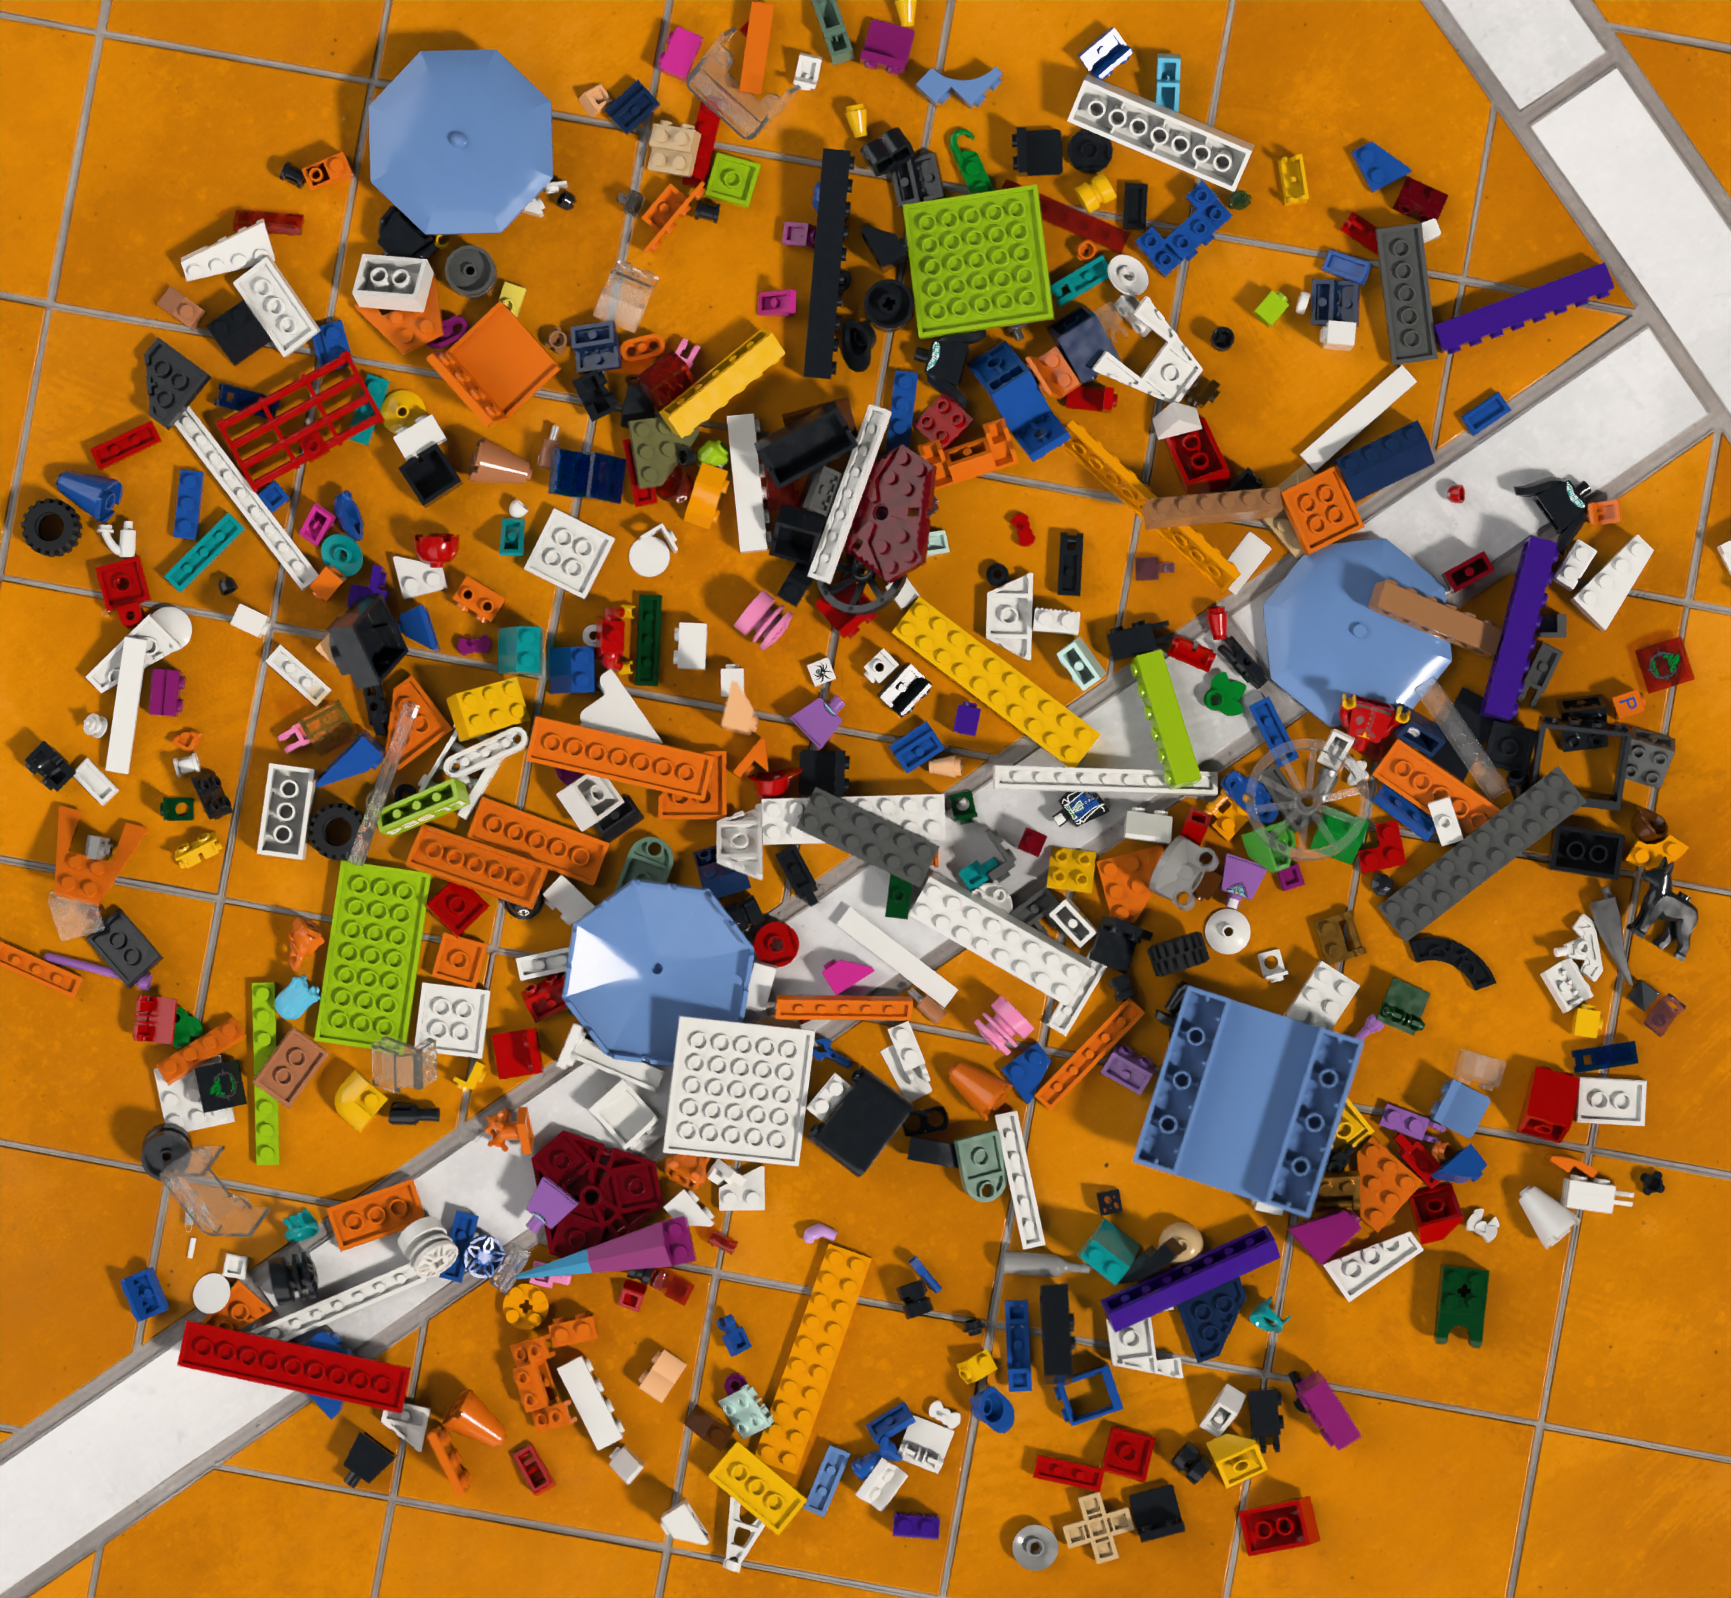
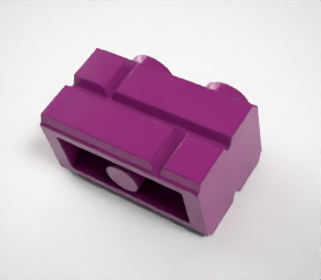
(166, 692)

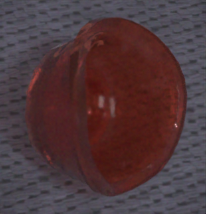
(677, 486)

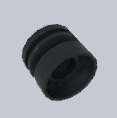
(289, 1279)

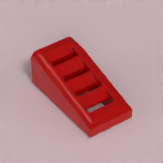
(527, 1473)

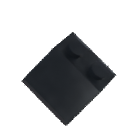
(885, 247)
(239, 333)

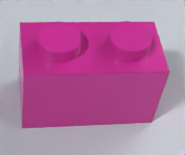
(680, 53)

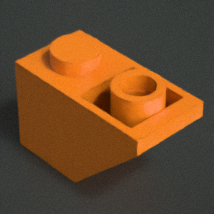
(328, 172)

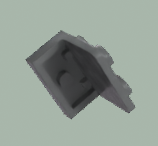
(1001, 871)

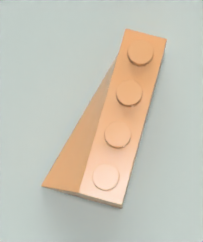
(739, 714)

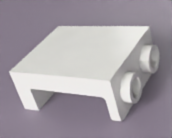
(625, 1115)

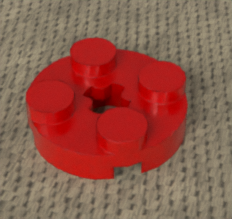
(765, 937)

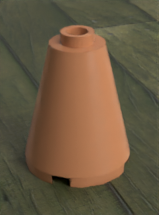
(497, 465)

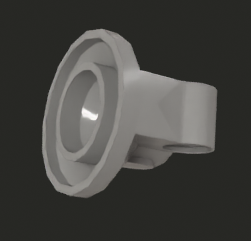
(1181, 871)

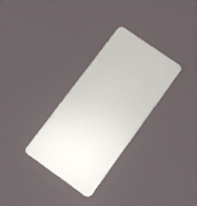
(1247, 559)
(901, 1078)

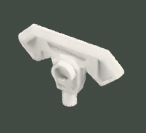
(1584, 948)

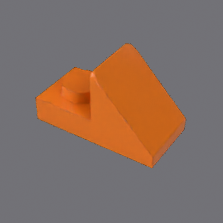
(757, 754)

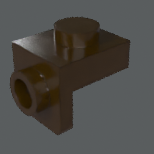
(1209, 394)

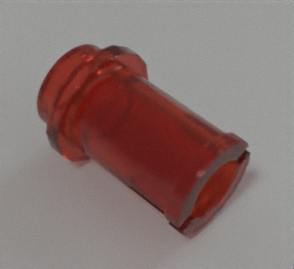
(722, 1242)

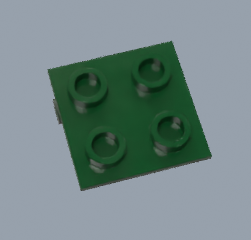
(1403, 1007)

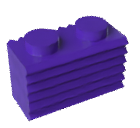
(916, 1525)

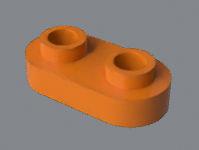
(642, 348)

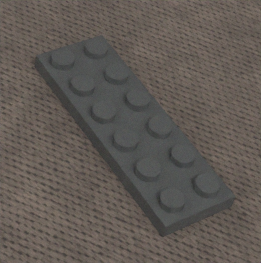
(1406, 293)
(867, 837)

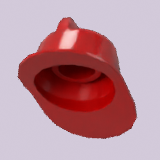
(773, 784)

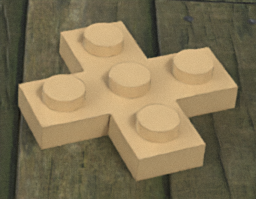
(1098, 1527)

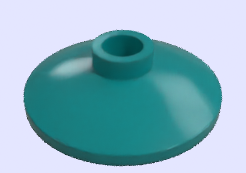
(333, 553)

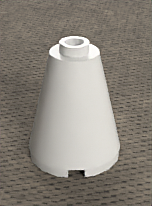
(1546, 1216)

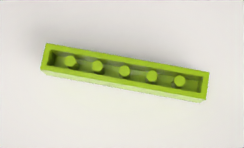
(1165, 720)

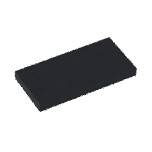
(1468, 706)

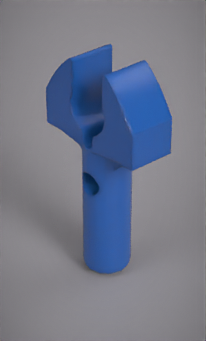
(831, 1054)
(924, 1273)

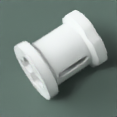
(187, 764)

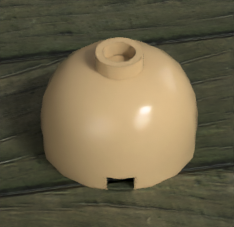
(1187, 1237)

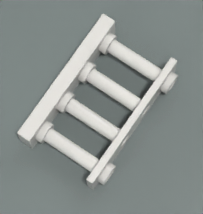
(476, 785)

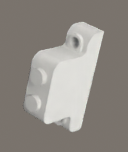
(617, 711)

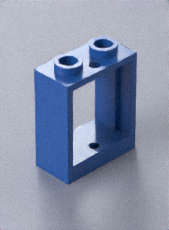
(1111, 1388)

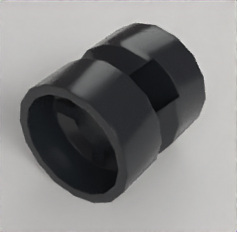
(745, 913)
(914, 1299)
(1195, 1470)

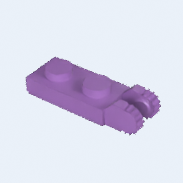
(1408, 1123)

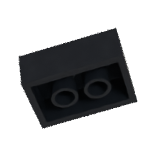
(1585, 852)

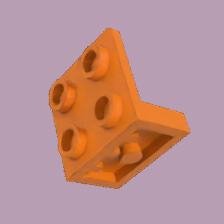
(1054, 373)

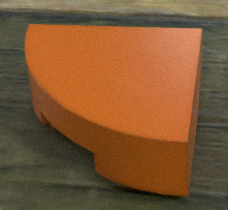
(186, 740)

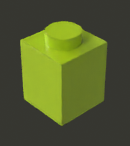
(1271, 308)

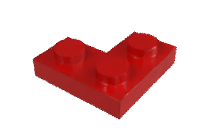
(1390, 849)

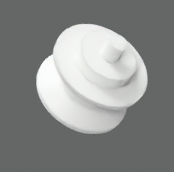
(95, 725)

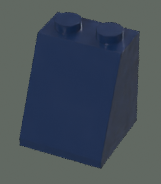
(1082, 341)

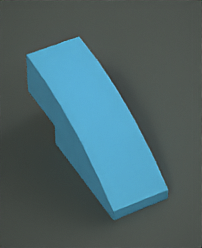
(1168, 80)

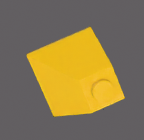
(1236, 1458)

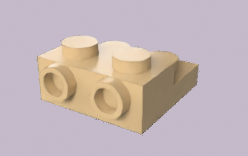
(673, 149)

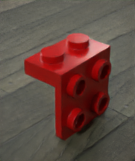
(844, 623)

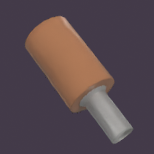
(546, 453)
(928, 1006)

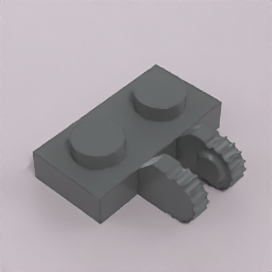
(1037, 907)

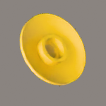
(396, 401)

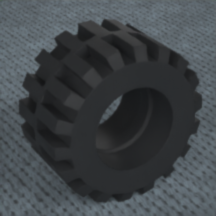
(34, 519)
(319, 825)
(1178, 954)

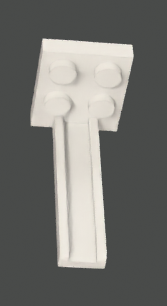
(588, 1052)

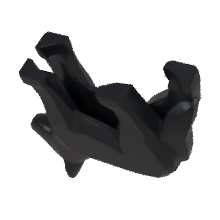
(1667, 906)

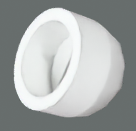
(517, 508)

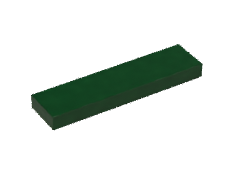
(648, 640)

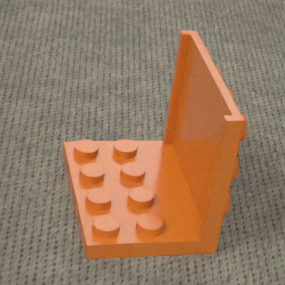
(495, 366)

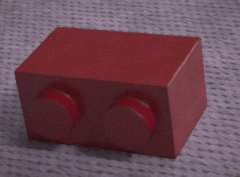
(1468, 572)

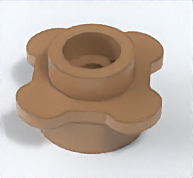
(558, 334)

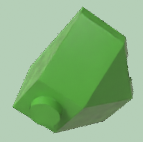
(1263, 854)

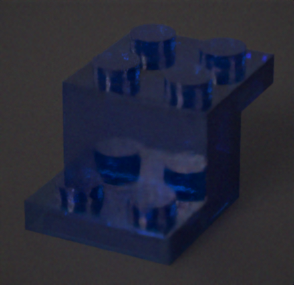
(587, 476)

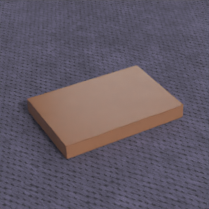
(290, 1067)

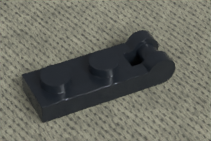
(1070, 565)

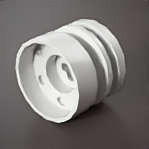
(428, 1247)

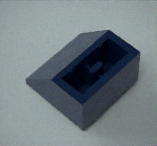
(716, 877)

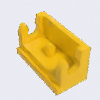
(1293, 180)

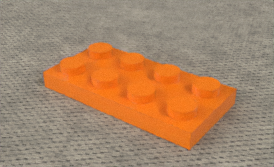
(375, 1214)

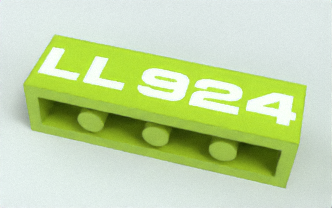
(423, 807)

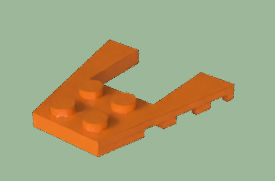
(88, 878)

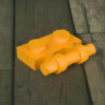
(1231, 820)

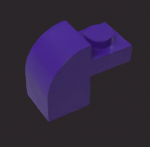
(377, 579)

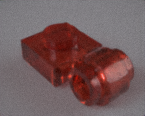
(678, 1288)

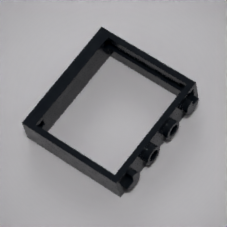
(1593, 799)

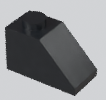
(795, 585)

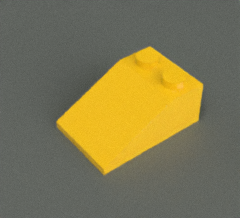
(1351, 1128)

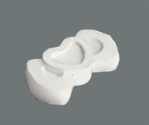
(948, 1418)

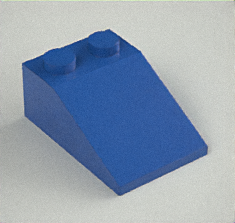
(354, 760)

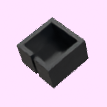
(431, 477)
(797, 535)

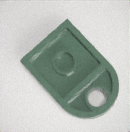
(643, 865)
(980, 1164)

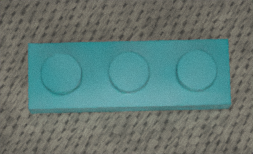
(378, 389)

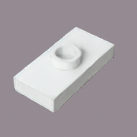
(1445, 821)

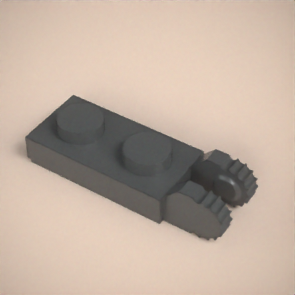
(1540, 672)

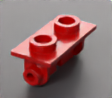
(1361, 231)
(1182, 650)

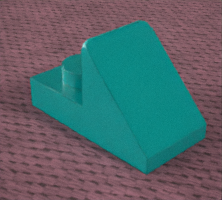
(512, 537)

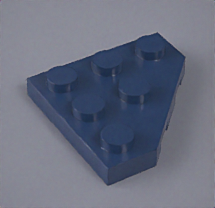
(1211, 1317)

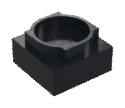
(366, 641)

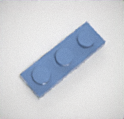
(826, 1480)

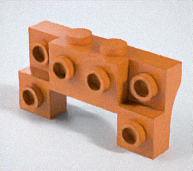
(971, 458)
(537, 1385)

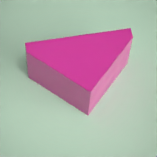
(317, 524)

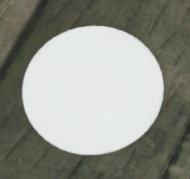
(649, 556)
(211, 1293)

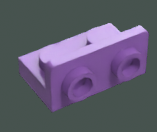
(1129, 1068)

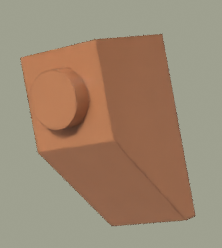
(182, 308)

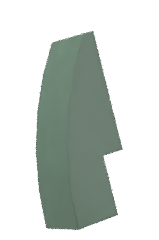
(833, 31)

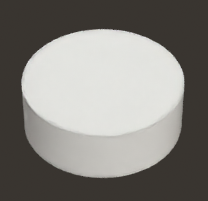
(1302, 302)

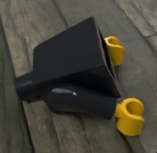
(403, 238)

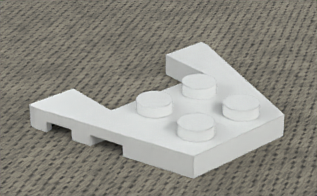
(1135, 1350)

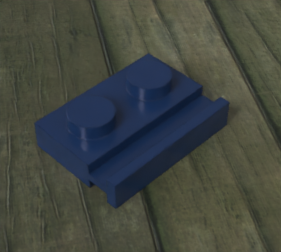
(632, 107)

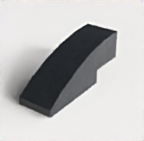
(932, 1152)
(1152, 1260)

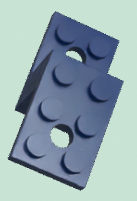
(1019, 401)

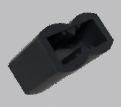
(887, 151)

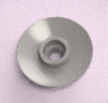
(1036, 1559)

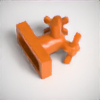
(508, 1130)

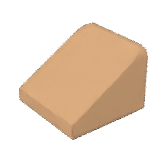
(595, 100)

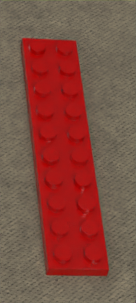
(294, 1366)

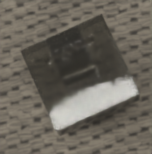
(632, 203)

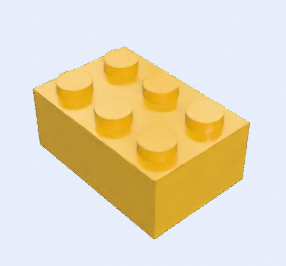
(488, 709)

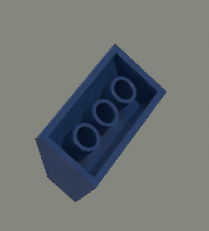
(1385, 461)

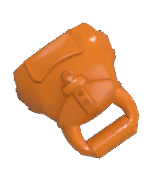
(304, 940)
(687, 1169)

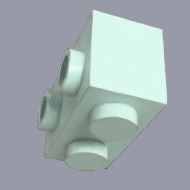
(1081, 663)

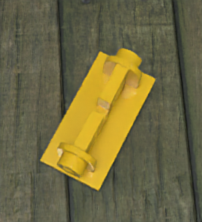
(205, 844)

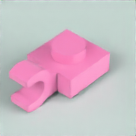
(548, 1281)

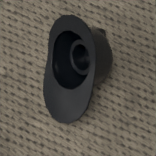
(857, 342)

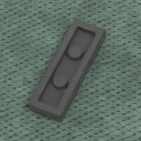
(1275, 774)

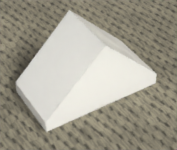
(1176, 420)
(1339, 739)

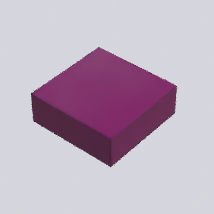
(1290, 877)

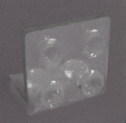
(74, 917)

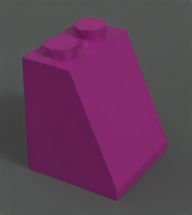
(1325, 1233)

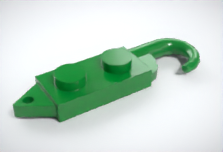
(970, 165)

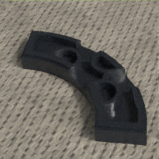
(1456, 955)

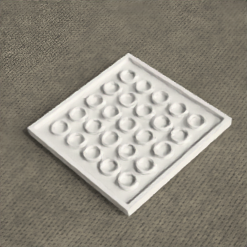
(738, 1091)

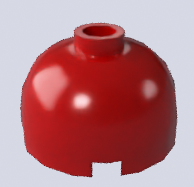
(436, 548)

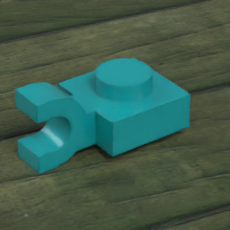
(975, 874)

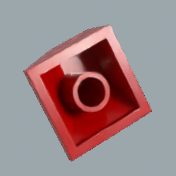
(1435, 1212)

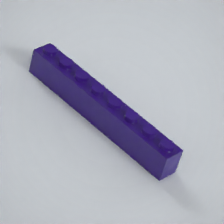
(1523, 308)
(1190, 1278)

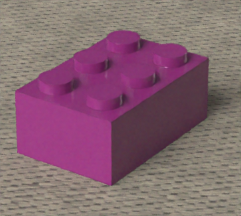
(1326, 1411)

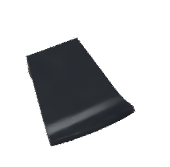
(636, 403)

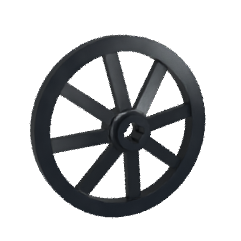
(862, 579)

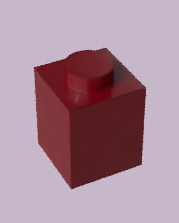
(1032, 842)

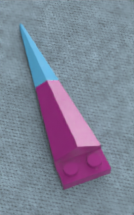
(651, 1247)

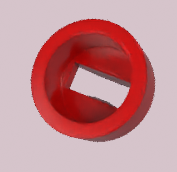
(1457, 494)

